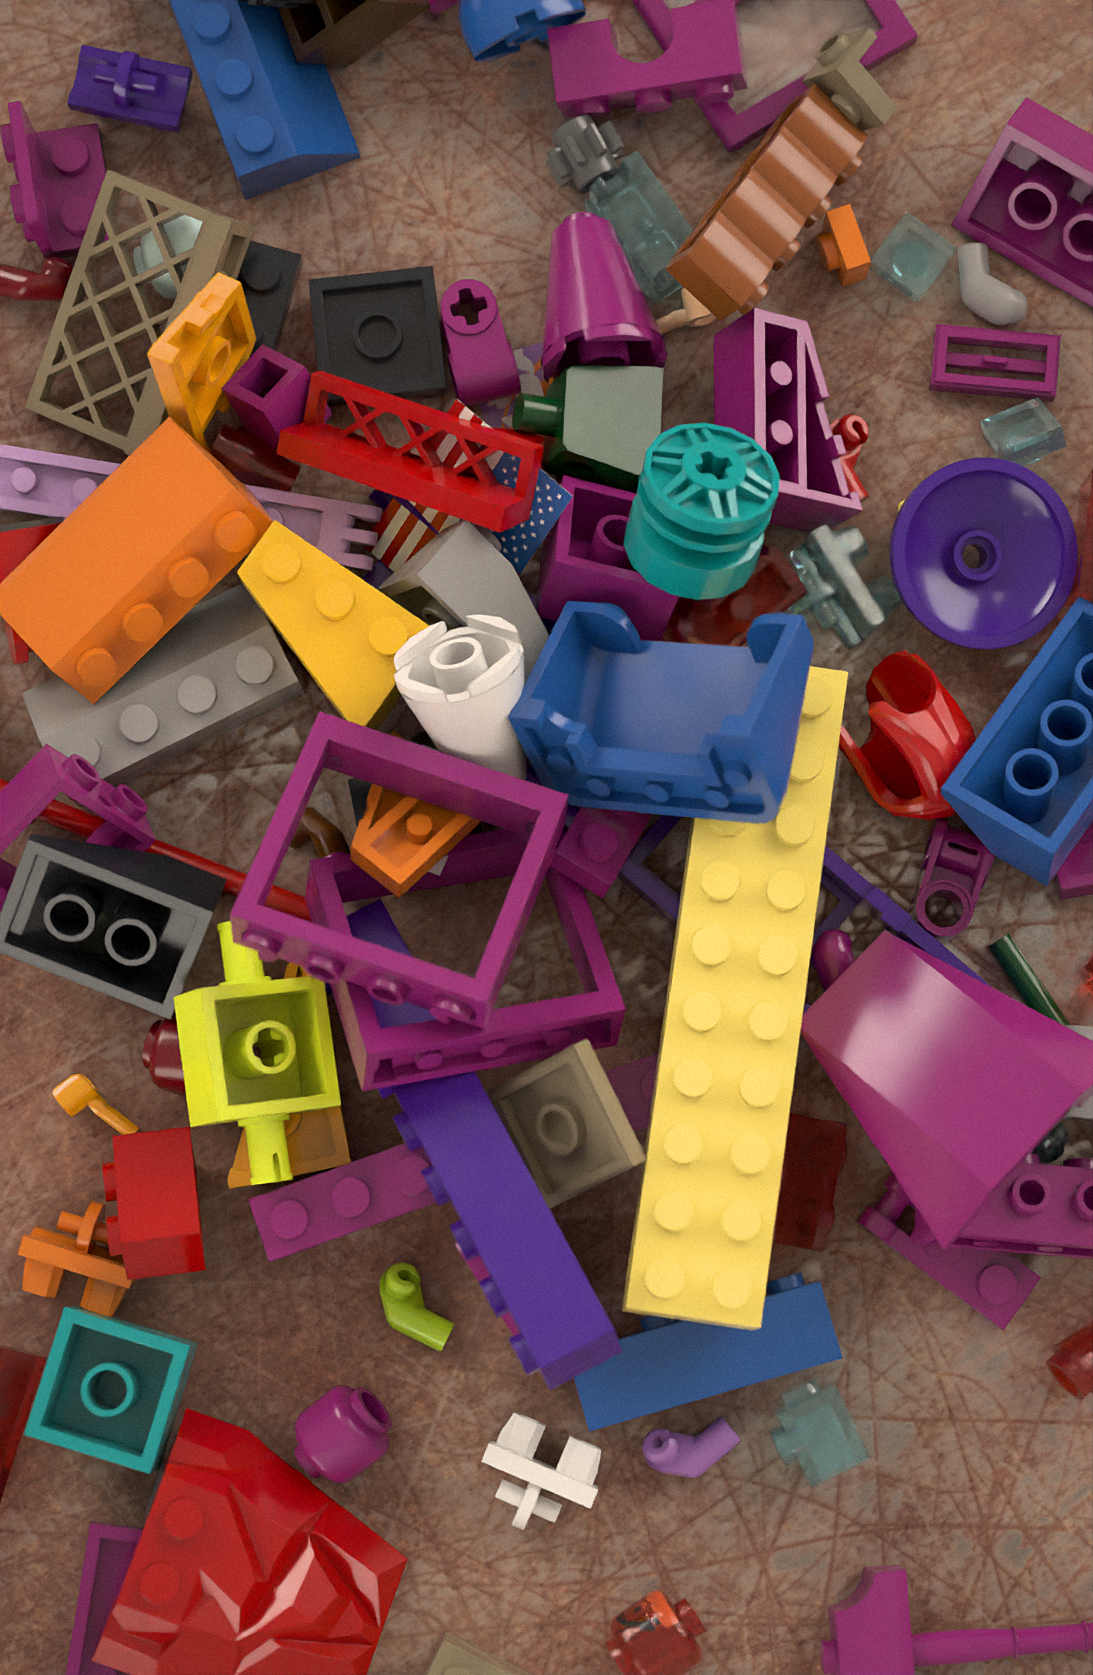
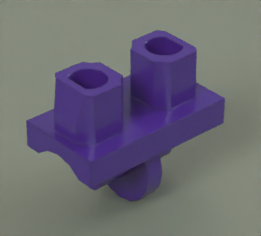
(130, 88)

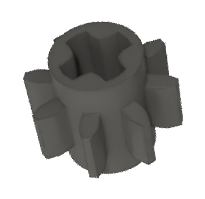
(584, 153)

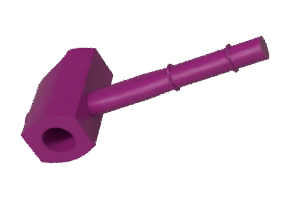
(875, 1638)

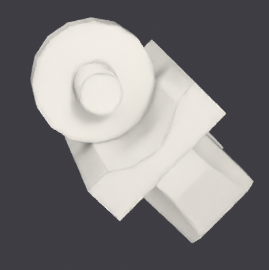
(570, 1479)

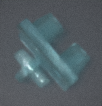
(836, 590)

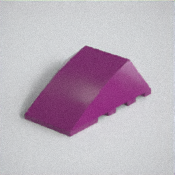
(944, 1075)

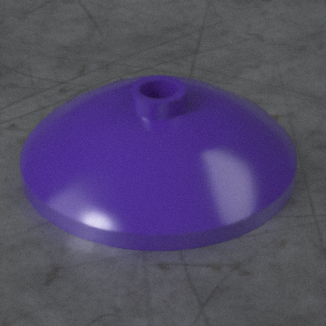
(1022, 545)

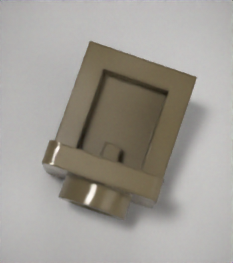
(848, 82)

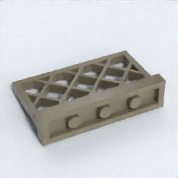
(217, 249)

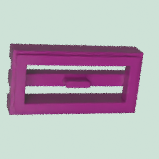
(991, 385)

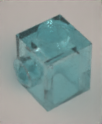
(817, 1432)

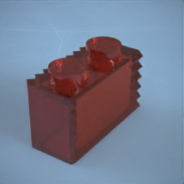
(728, 618)

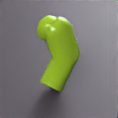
(406, 1308)

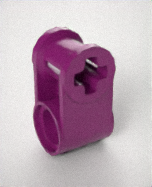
(478, 354)
(952, 869)

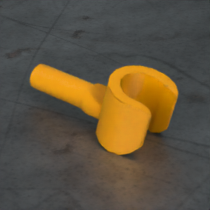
(79, 1092)

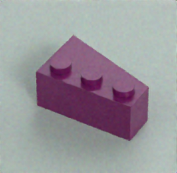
(775, 393)

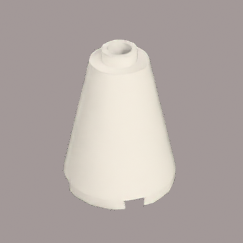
(465, 688)

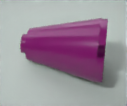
(595, 302)

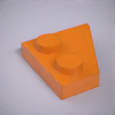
(404, 837)

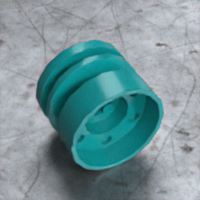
(701, 510)

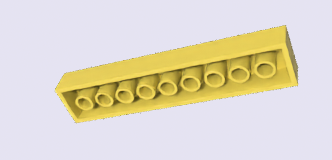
(733, 1044)

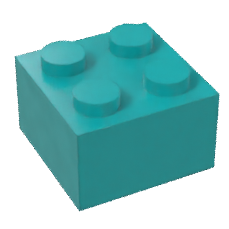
(111, 1389)

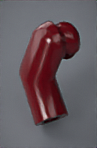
(35, 286)

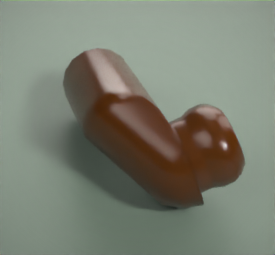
(323, 834)

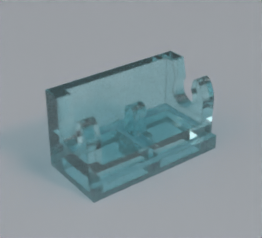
(644, 221)

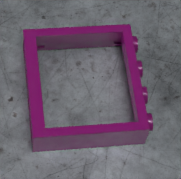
(430, 778)
(512, 1032)

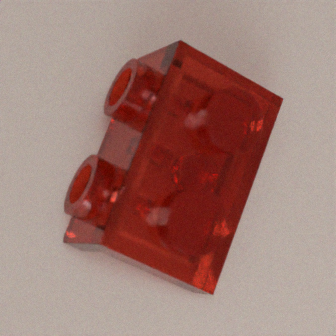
(808, 1181)

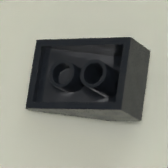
(109, 918)

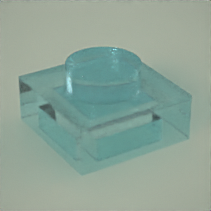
(912, 257)
(1023, 433)

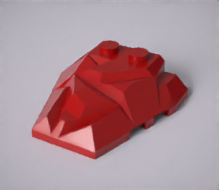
(247, 1569)

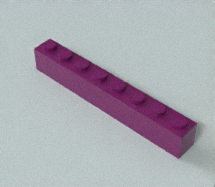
(391, 1182)

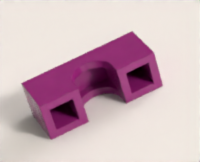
(699, 63)

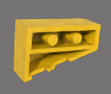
(331, 622)

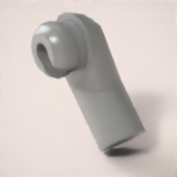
(984, 293)

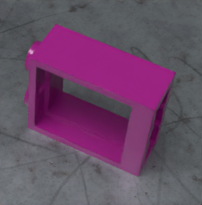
(44, 779)

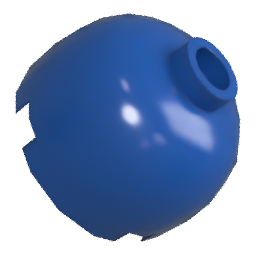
(499, 26)

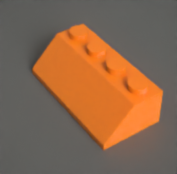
(131, 560)

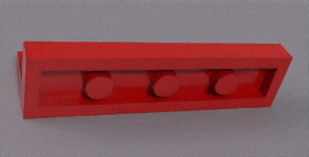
(405, 474)

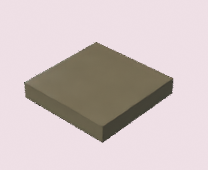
(567, 1124)

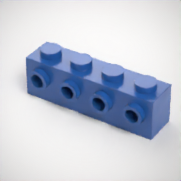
(690, 1360)

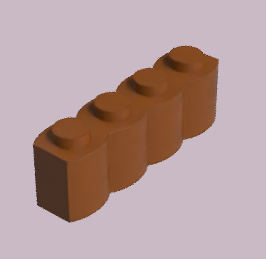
(767, 204)

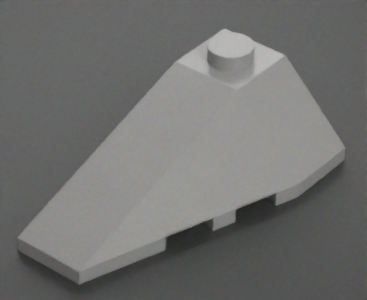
(467, 576)

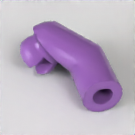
(686, 1454)

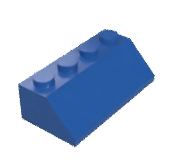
(271, 111)
(1031, 767)

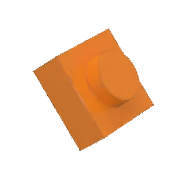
(843, 246)

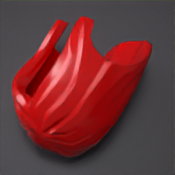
(912, 740)

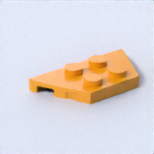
(202, 354)

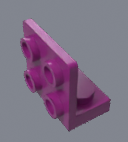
(57, 178)

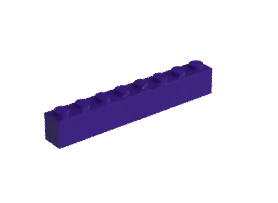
(496, 1201)

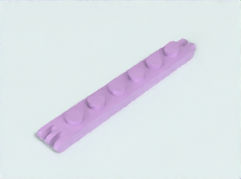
(58, 483)

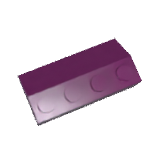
(1037, 199)

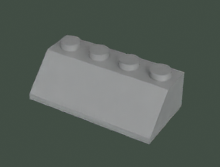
(189, 688)

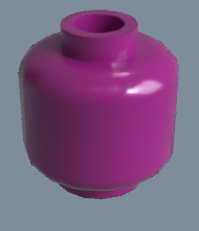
(342, 1433)

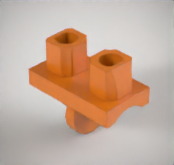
(54, 1253)

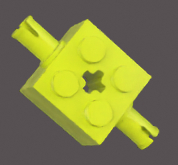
(232, 1084)

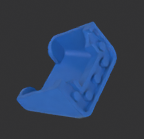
(665, 720)

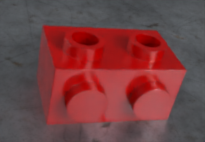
(156, 1203)

